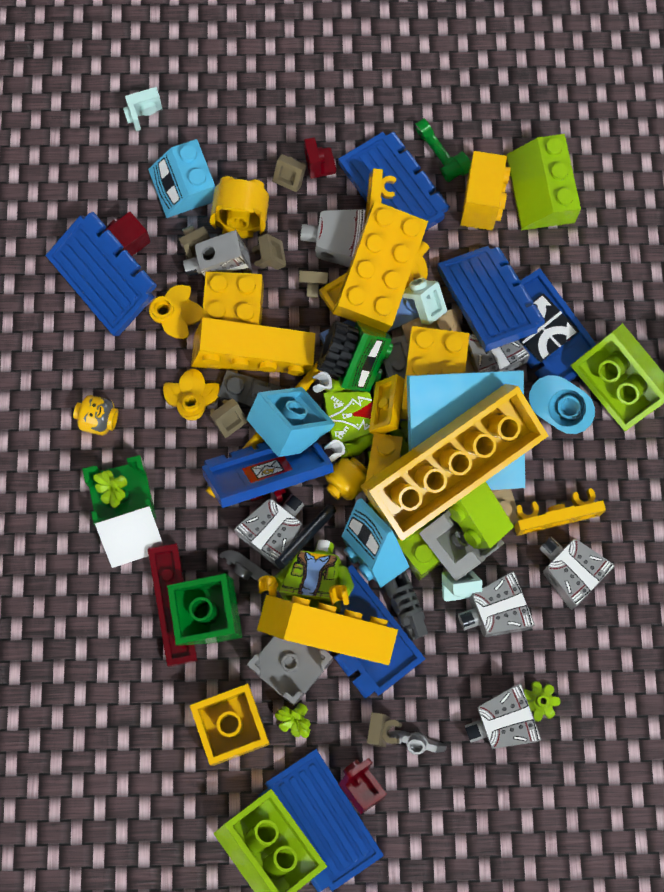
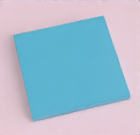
(441, 398)

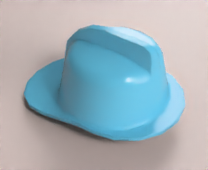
(562, 404)

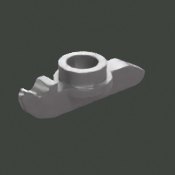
(244, 567)
(418, 742)

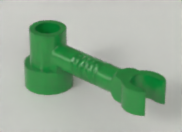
(452, 166)

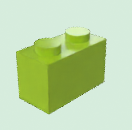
(481, 518)

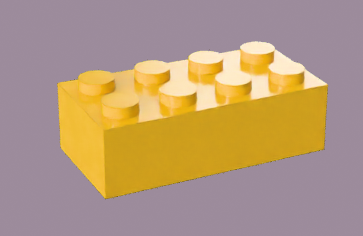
(380, 267)

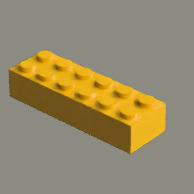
(454, 461)

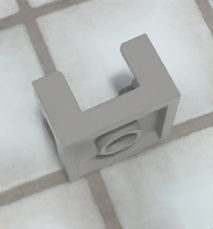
(451, 548)
(290, 667)

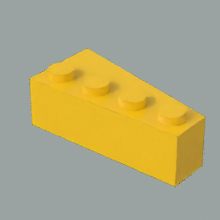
(327, 629)

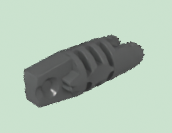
(406, 606)

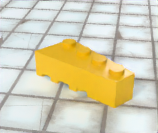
(252, 347)

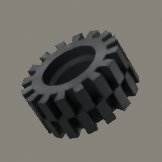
(338, 348)

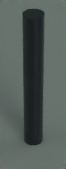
(305, 536)

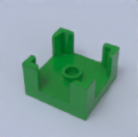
(136, 491)

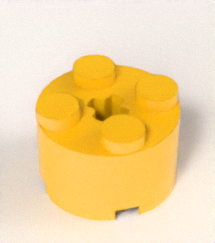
(239, 206)

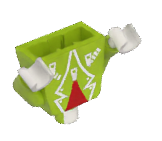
(351, 415)

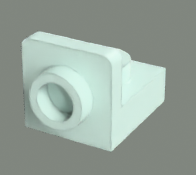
(141, 103)
(427, 299)
(462, 588)

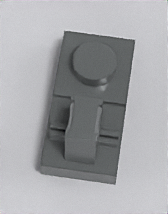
(243, 388)

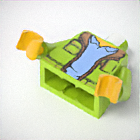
(312, 576)

